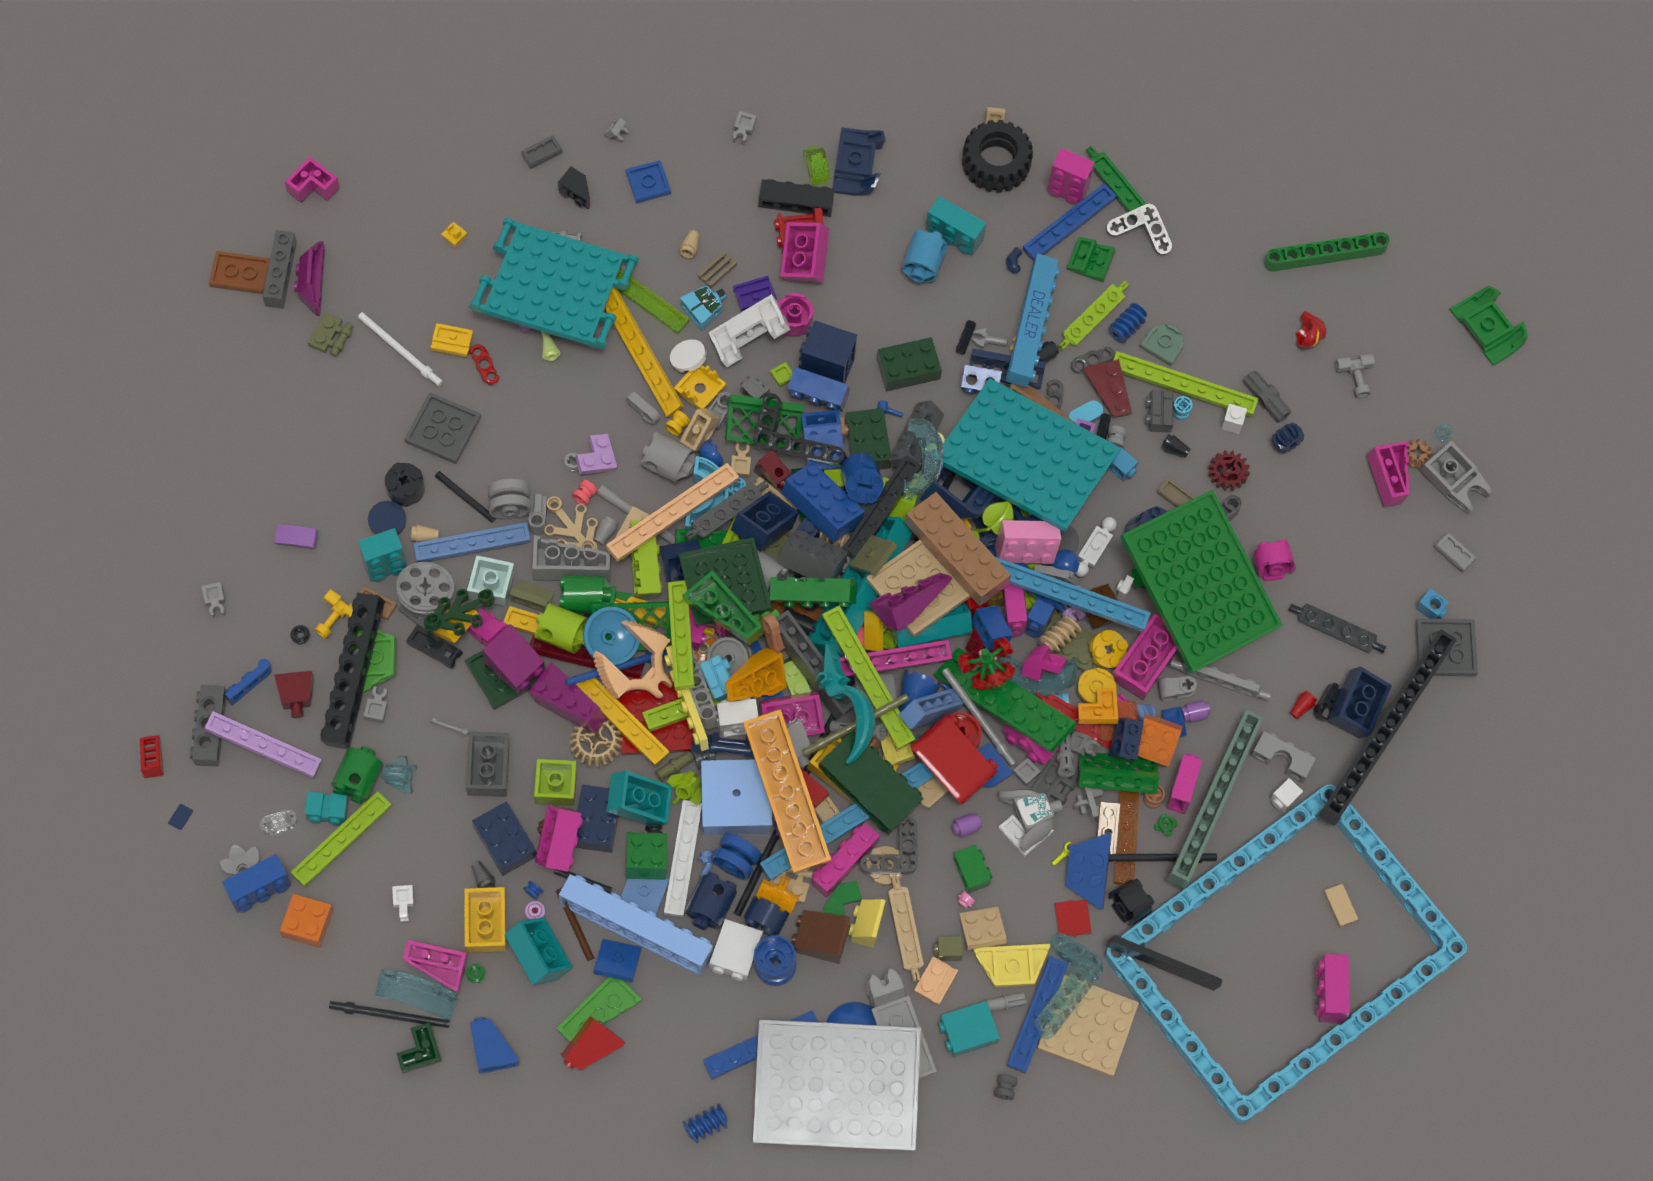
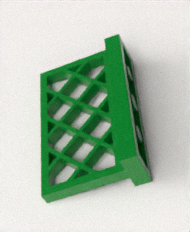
(754, 405)
(645, 605)
(1118, 779)

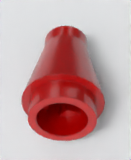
(1303, 704)

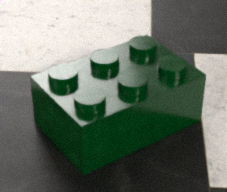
(909, 364)
(869, 435)

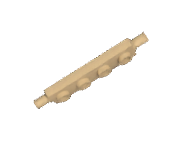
(905, 928)

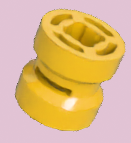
(677, 423)

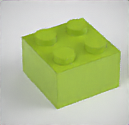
(555, 782)

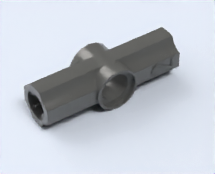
(1268, 396)

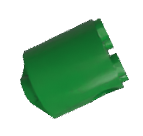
(583, 591)
(359, 767)

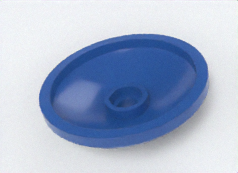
(852, 1013)

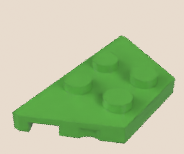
(382, 661)

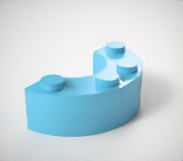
(702, 469)

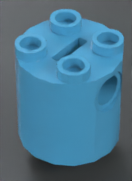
(924, 256)

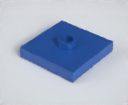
(617, 960)

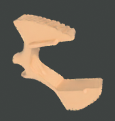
(618, 683)

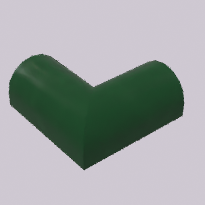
(424, 1053)

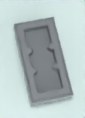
(1455, 552)

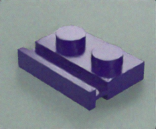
(753, 292)

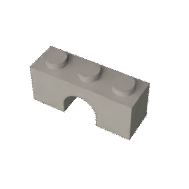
(1270, 747)

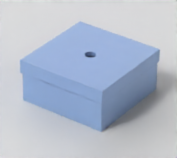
(734, 798)

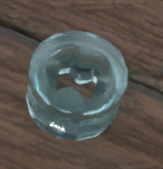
(1440, 437)

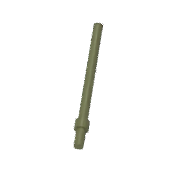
(821, 743)

